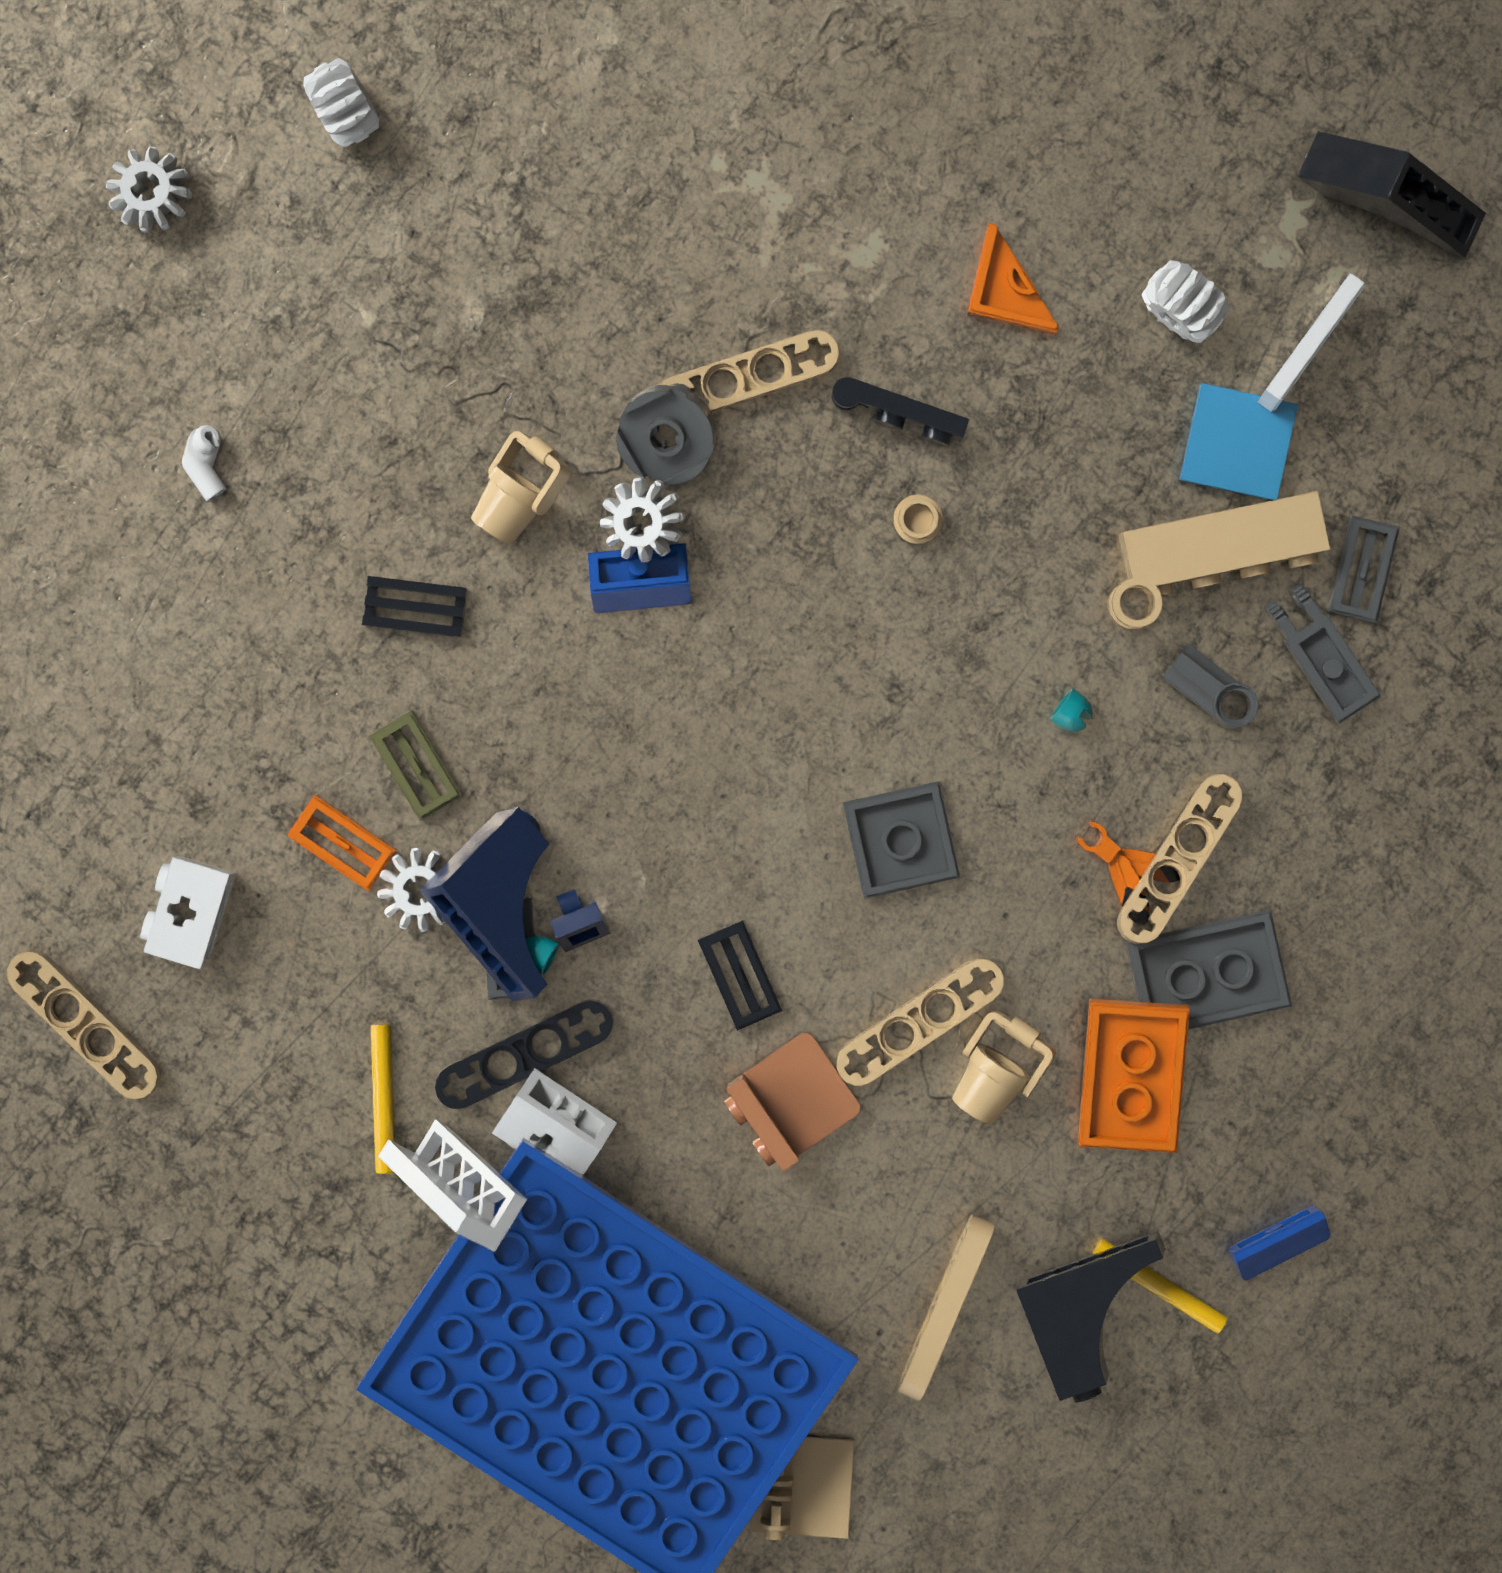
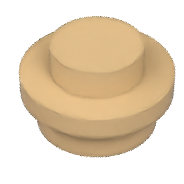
(918, 519)

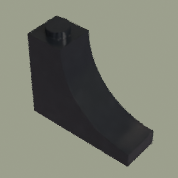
(1394, 187)
(1070, 1308)

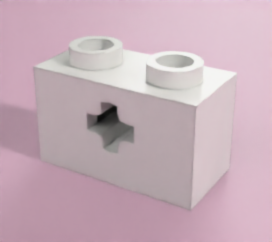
(193, 940)
(555, 1122)

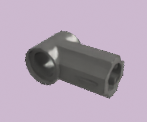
(1207, 685)

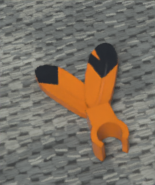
(1125, 867)

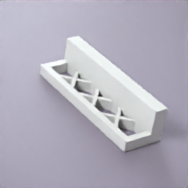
(452, 1197)

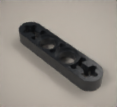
(522, 1049)

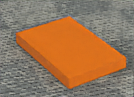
(1133, 1075)

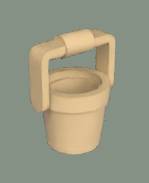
(510, 498)
(992, 1077)

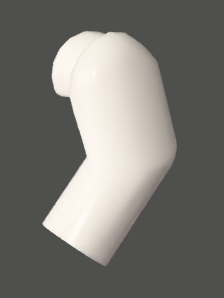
(200, 459)

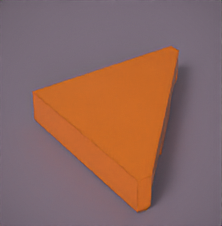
(1004, 289)

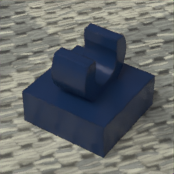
(579, 923)

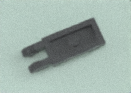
(1324, 658)

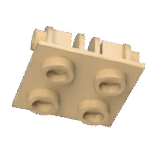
(810, 1493)

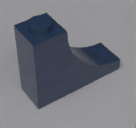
(484, 894)

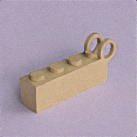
(1218, 544)

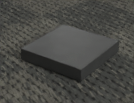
(901, 840)

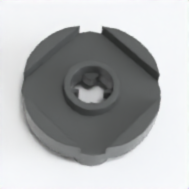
(676, 408)

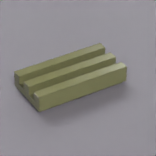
(437, 800)

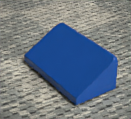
(634, 584)
(1280, 1242)

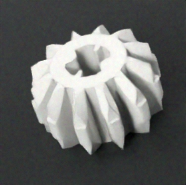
(341, 102)
(132, 185)
(1185, 301)
(629, 504)
(403, 895)

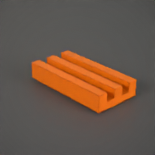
(376, 866)

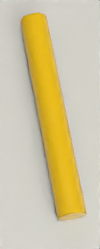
(382, 1091)
(1174, 1295)

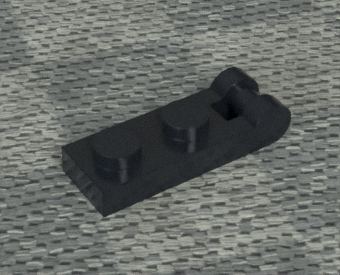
(896, 410)

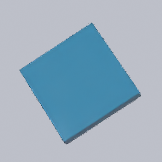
(1237, 443)

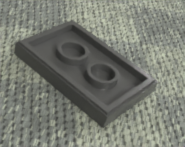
(1214, 968)

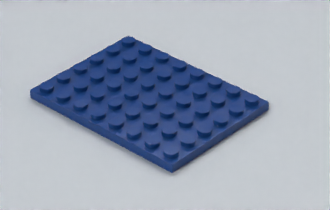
(609, 1373)

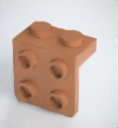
(791, 1100)

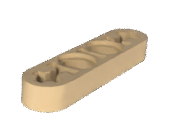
(744, 365)
(1176, 857)
(923, 1027)
(77, 1031)
(945, 1307)

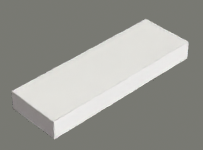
(1311, 343)

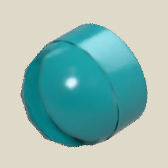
(1069, 709)
(543, 952)

